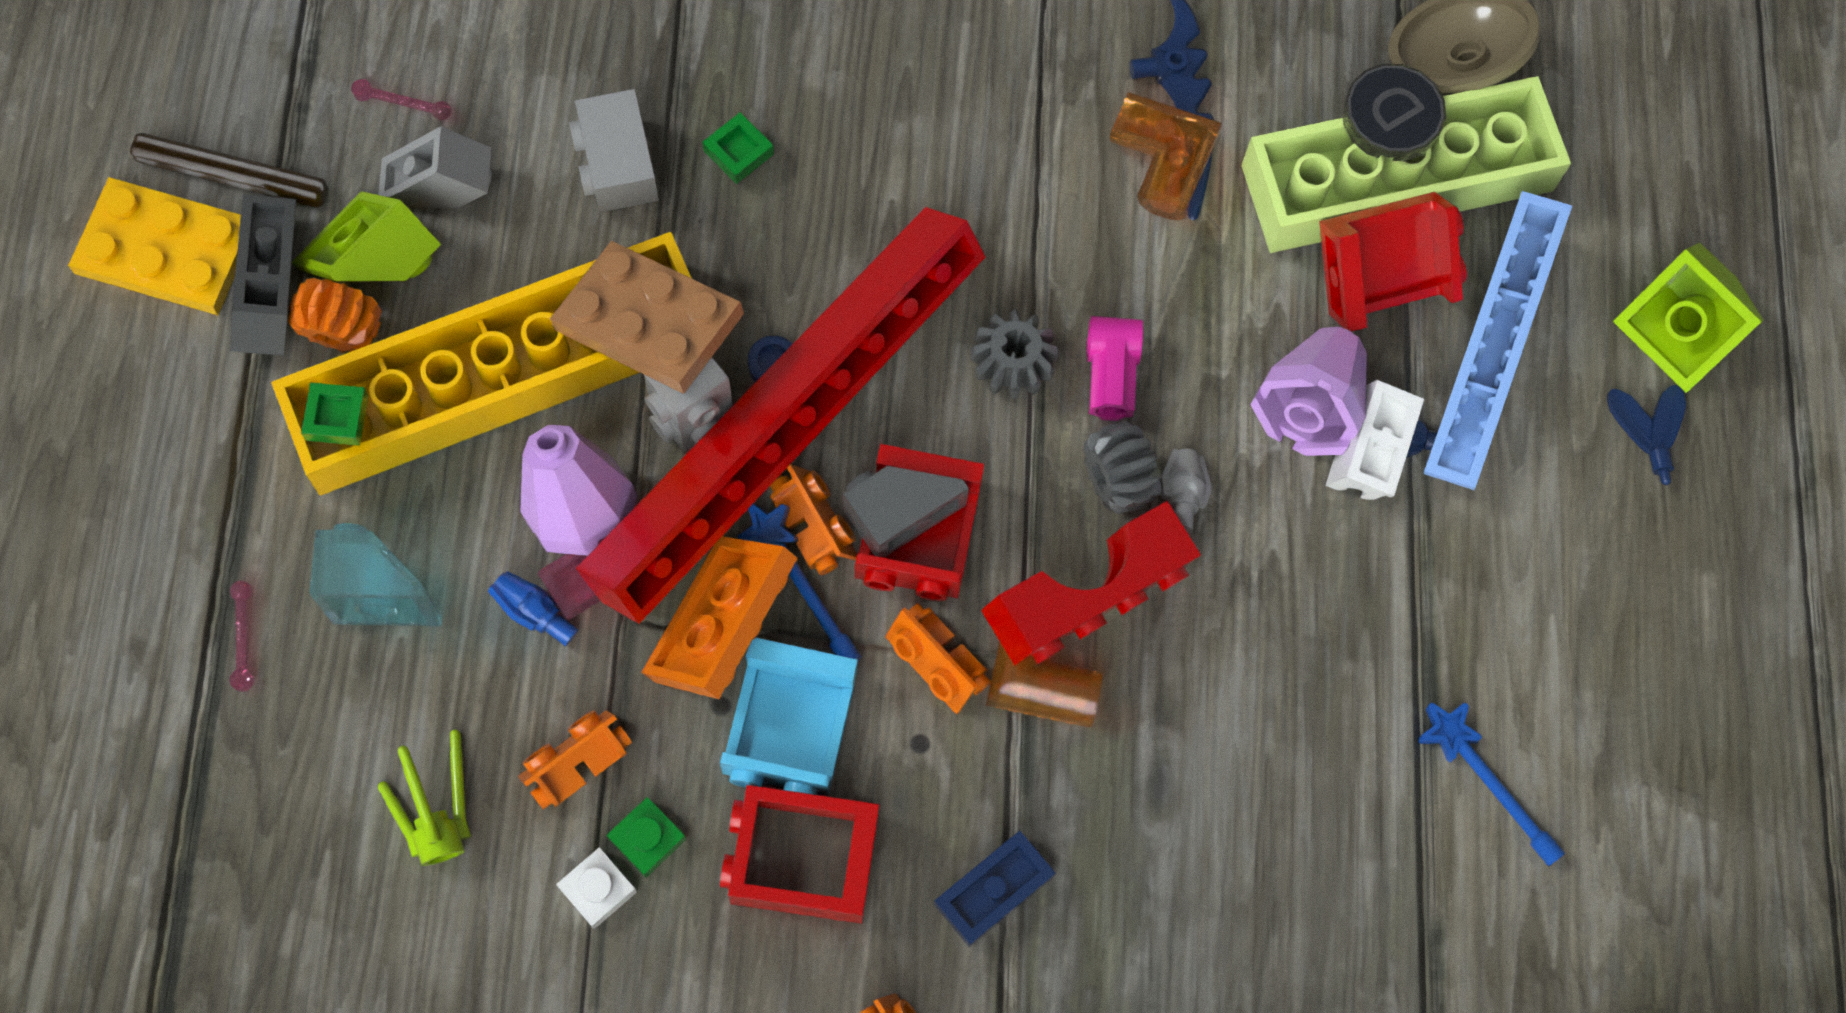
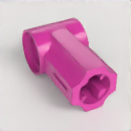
(1114, 352)

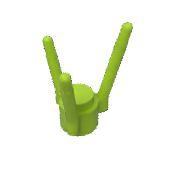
(435, 834)

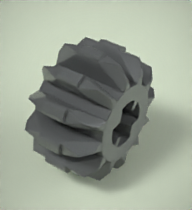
(1011, 371)
(1122, 467)

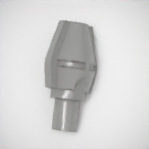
(1185, 485)

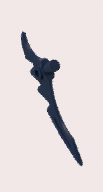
(1175, 70)

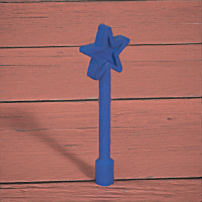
(771, 530)
(1456, 737)

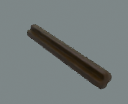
(229, 169)

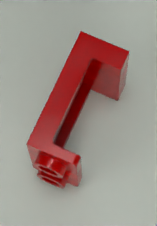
(1391, 257)
(936, 558)

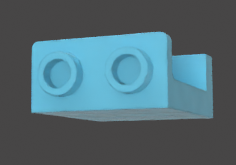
(789, 718)

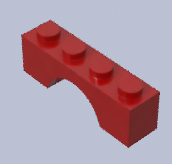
(1042, 611)

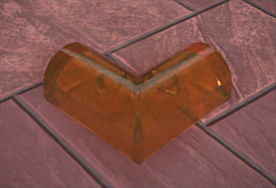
(1179, 150)
(1045, 689)

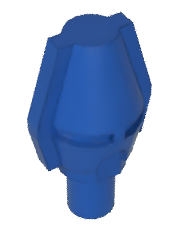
(531, 607)

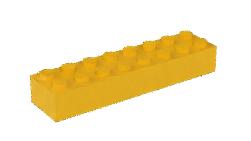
(457, 377)

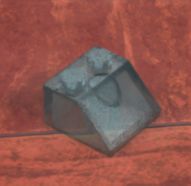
(365, 583)

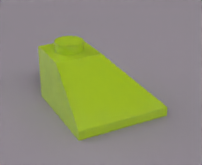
(370, 242)
(1690, 316)

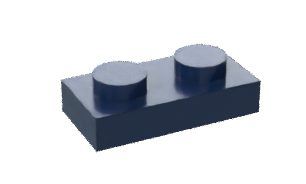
(994, 888)

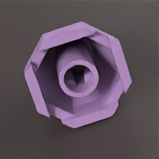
(1316, 393)
(571, 491)

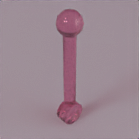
(363, 91)
(241, 679)

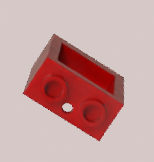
(744, 822)

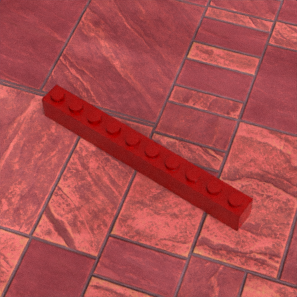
(780, 415)

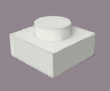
(596, 888)

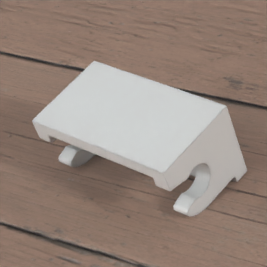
(1381, 446)

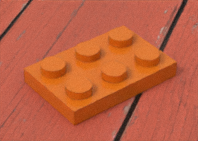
(719, 616)

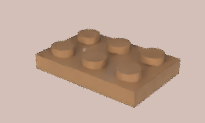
(647, 316)

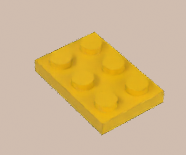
(160, 246)

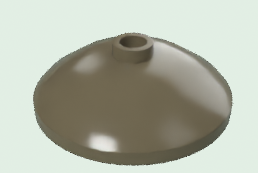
(1466, 41)

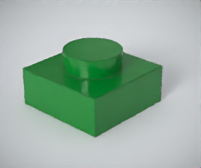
(738, 148)
(335, 414)
(646, 837)

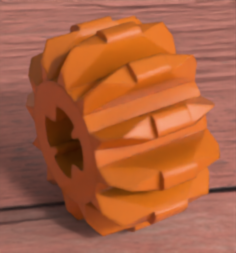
(334, 315)

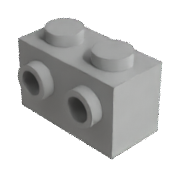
(616, 151)
(689, 414)

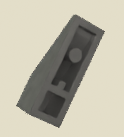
(262, 275)

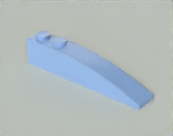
(1497, 340)

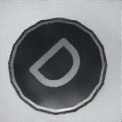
(1394, 112)

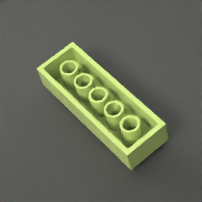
(1486, 155)

